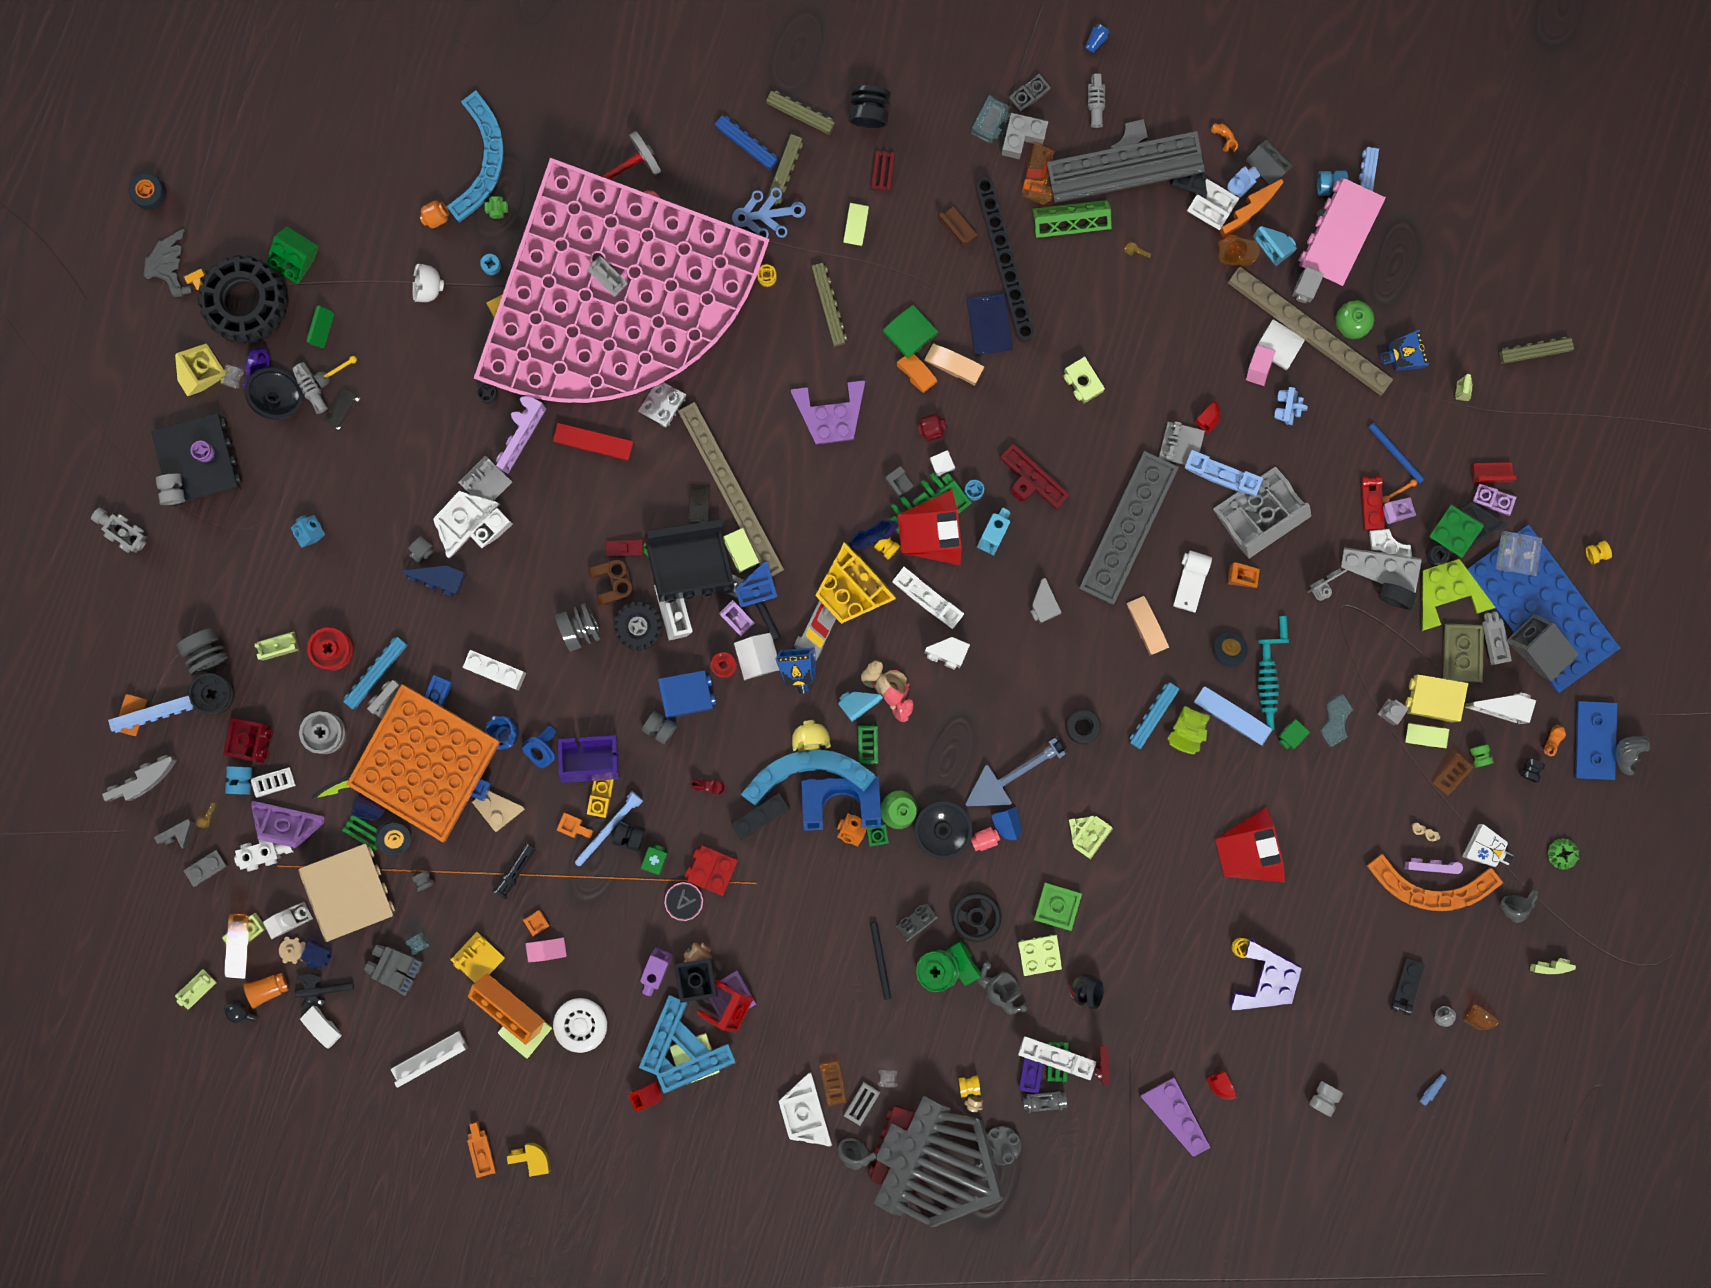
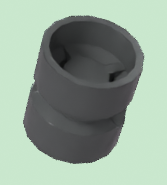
(659, 727)

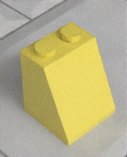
(1436, 698)

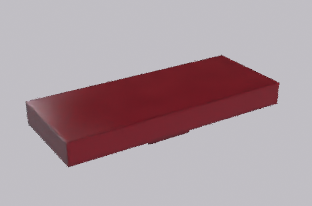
(625, 548)

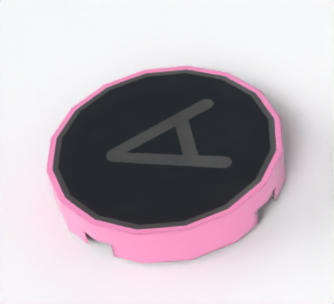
(683, 901)

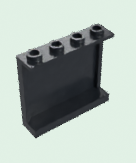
(198, 477)
(689, 561)

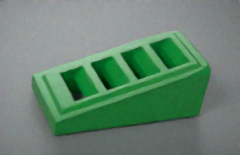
(868, 726)

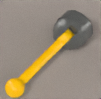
(323, 378)

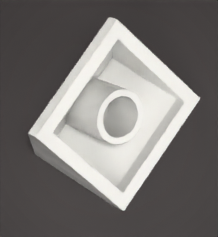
(756, 655)

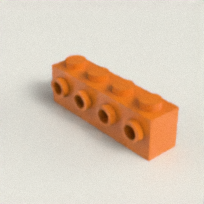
(506, 1008)

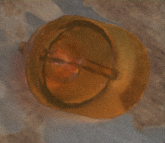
(1238, 251)

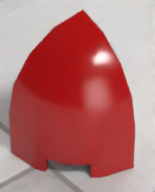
(1209, 418)
(1221, 1085)

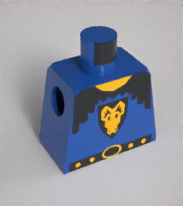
(1406, 353)
(797, 667)

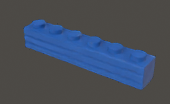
(746, 143)

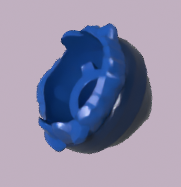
(504, 729)

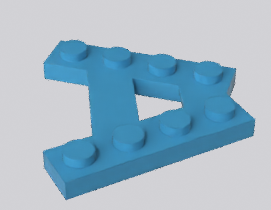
(671, 1028)

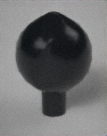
(238, 1012)

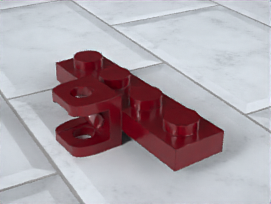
(1032, 479)

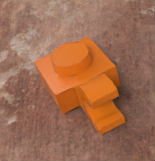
(572, 825)

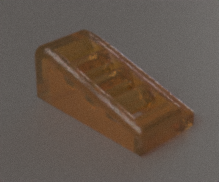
(1448, 769)
(832, 1067)

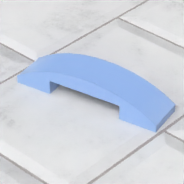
(1222, 474)

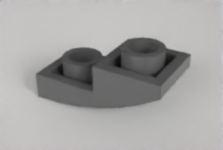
(1030, 93)

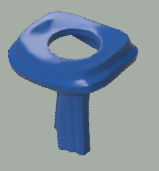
(541, 744)

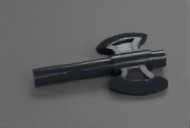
(312, 991)

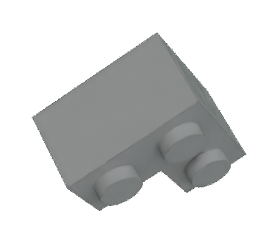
(1023, 129)

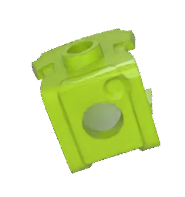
(1189, 731)

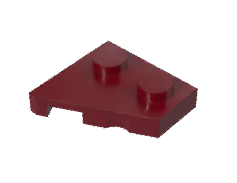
(1102, 1071)

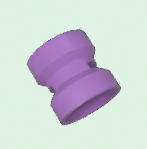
(199, 449)

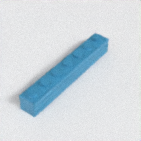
(375, 673)

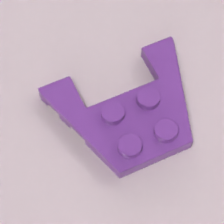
(833, 421)

